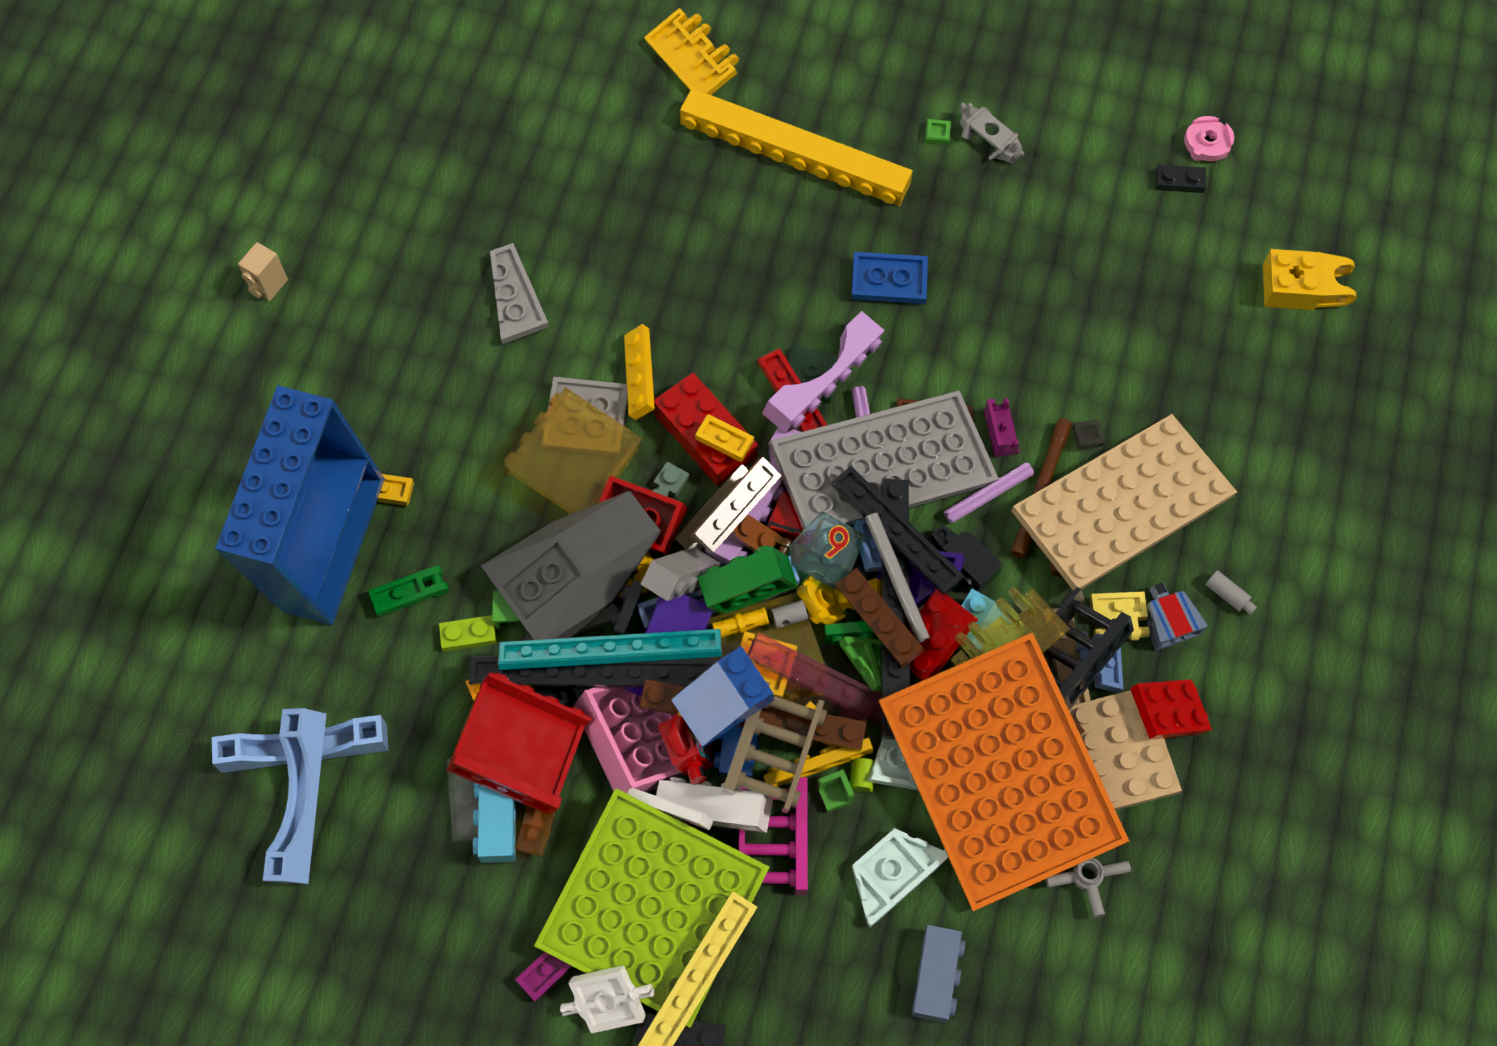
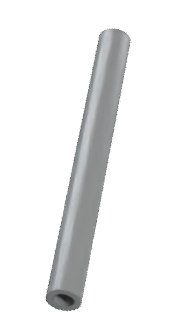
(897, 577)

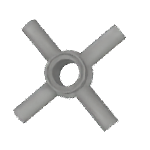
(1090, 885)

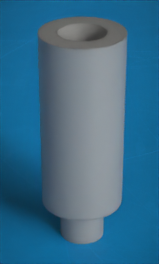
(1230, 592)

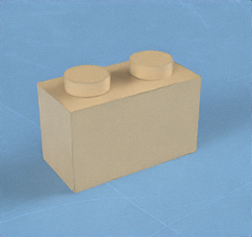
(262, 272)

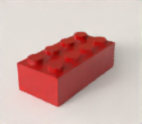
(683, 412)

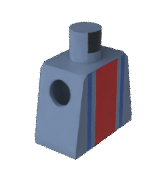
(1172, 618)

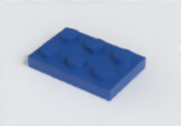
(889, 277)

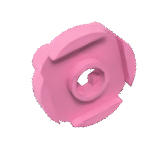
(1205, 150)

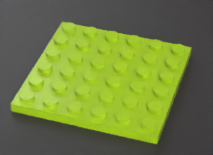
(645, 896)

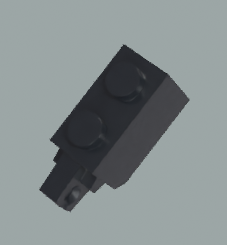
(979, 564)

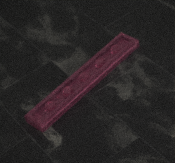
(815, 677)

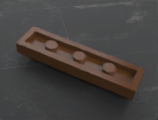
(879, 618)

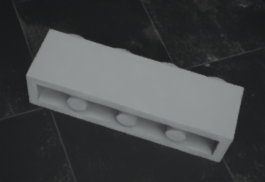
(677, 573)

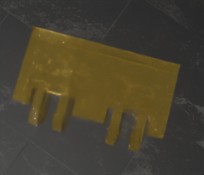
(1035, 618)

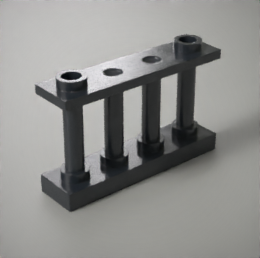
(1099, 652)

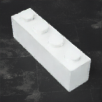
(738, 811)

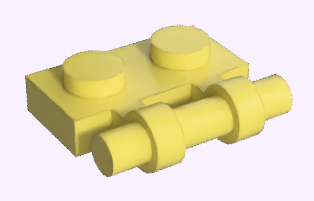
(1127, 602)

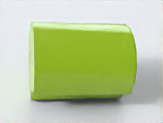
(859, 775)

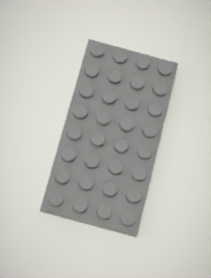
(919, 442)

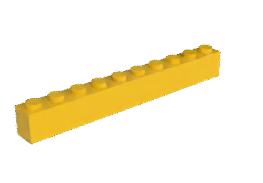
(795, 147)

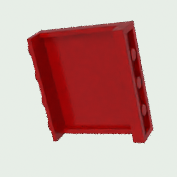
(518, 743)

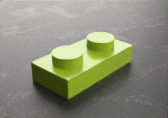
(467, 633)

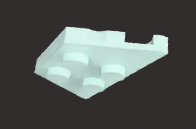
(893, 871)

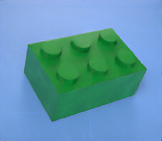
(747, 580)

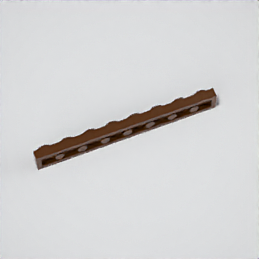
(834, 731)

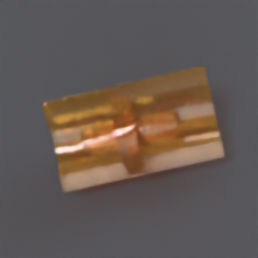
(535, 832)

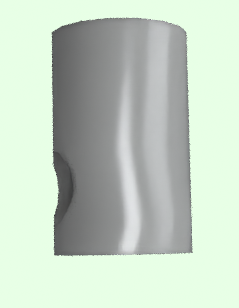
(789, 614)

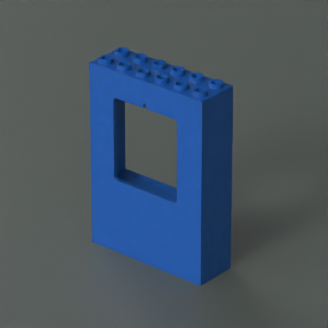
(302, 506)

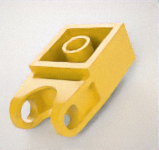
(1305, 280)

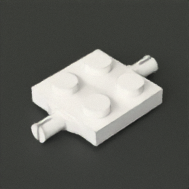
(607, 999)

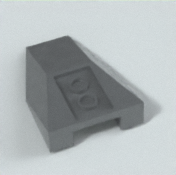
(573, 566)

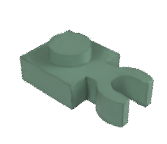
(670, 480)

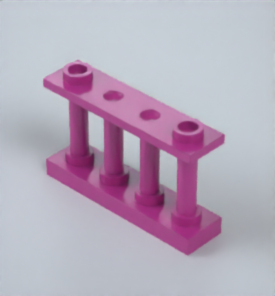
(796, 849)

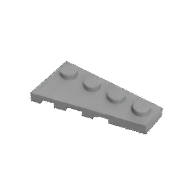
(516, 300)

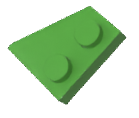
(866, 658)

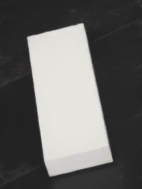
(673, 809)

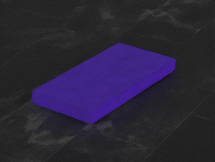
(676, 615)

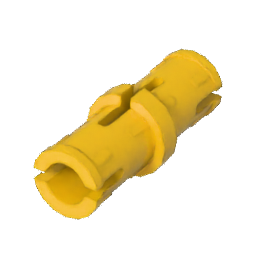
(742, 622)

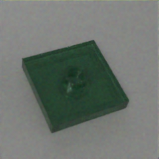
(811, 364)

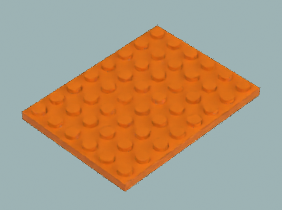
(1003, 771)

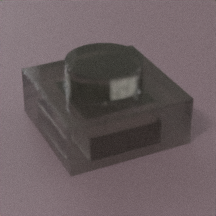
(1088, 434)

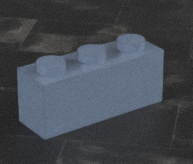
(938, 974)

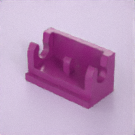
(1001, 428)

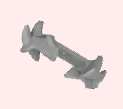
(1005, 142)

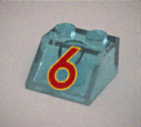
(826, 549)

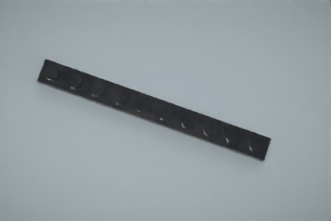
(621, 675)
(892, 676)

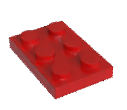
(943, 621)
(1170, 709)

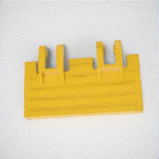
(689, 53)

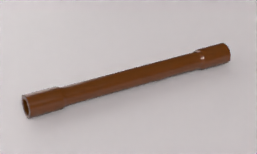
(1058, 440)

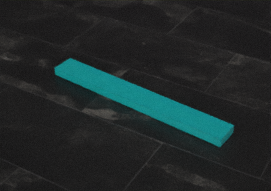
(610, 649)

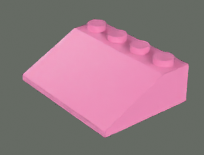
(627, 739)

